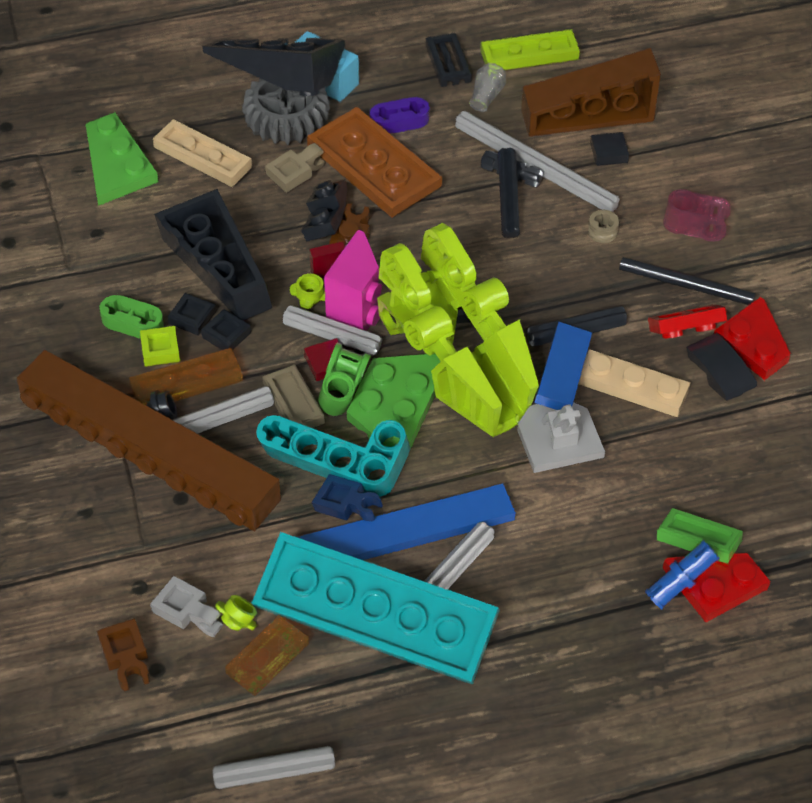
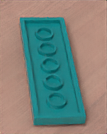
(376, 607)

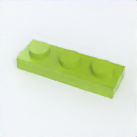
(531, 50)

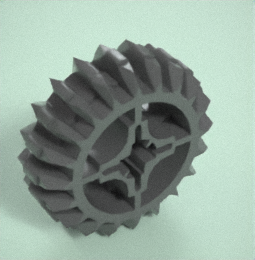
(269, 118)

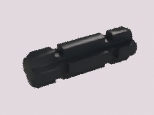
(532, 176)

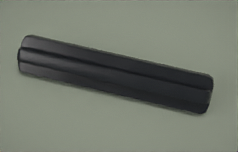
(508, 193)
(591, 322)

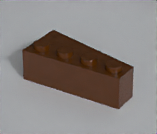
(594, 97)

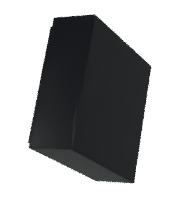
(609, 148)
(191, 314)
(226, 330)

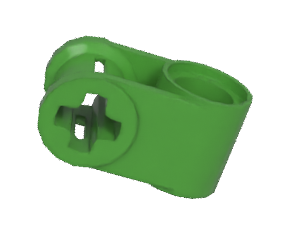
(344, 375)

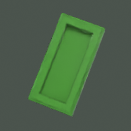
(689, 530)

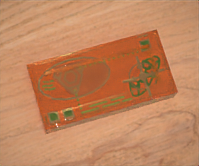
(267, 655)

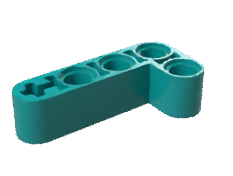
(331, 449)

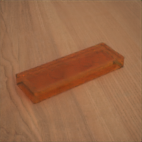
(189, 377)

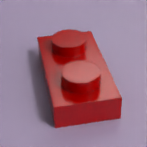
(673, 324)

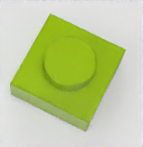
(159, 346)

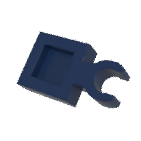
(342, 496)

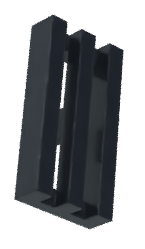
(452, 75)

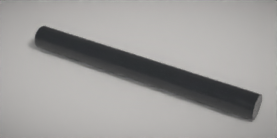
(687, 281)

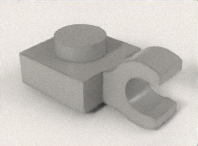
(185, 603)

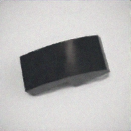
(326, 209)
(722, 365)

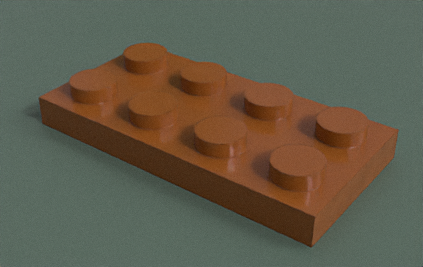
(375, 162)

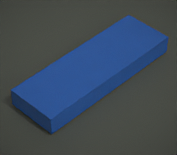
(563, 367)

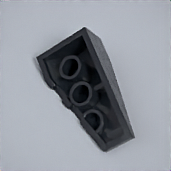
(291, 66)

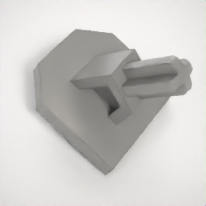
(559, 436)

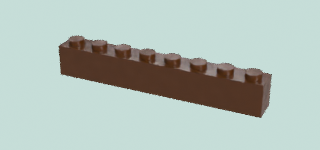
(150, 440)

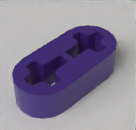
(400, 114)

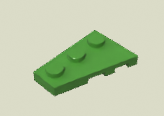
(116, 160)

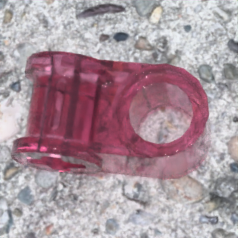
(693, 213)

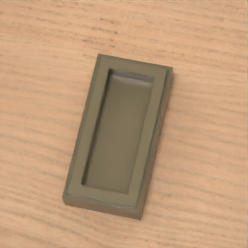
(293, 397)

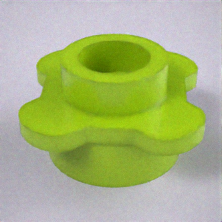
(309, 290)
(237, 613)

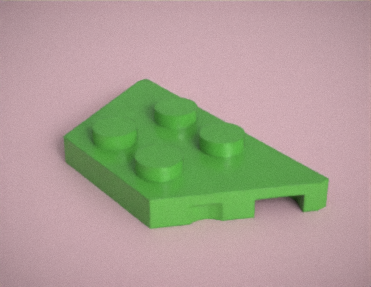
(396, 391)

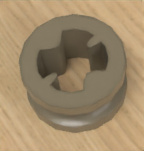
(599, 218)

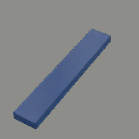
(418, 524)

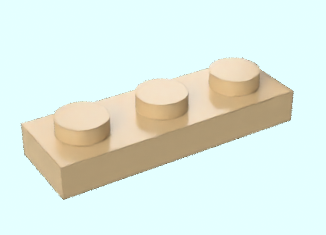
(202, 153)
(634, 383)

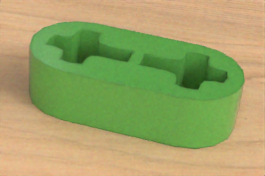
(131, 317)

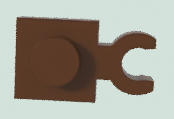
(350, 225)
(124, 650)

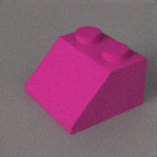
(354, 285)

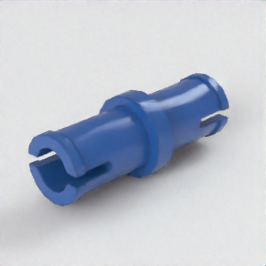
(682, 574)

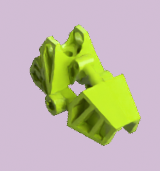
(483, 386)

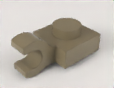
(293, 169)

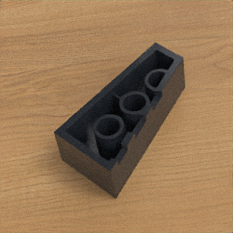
(215, 251)

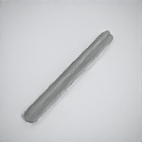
(551, 169)

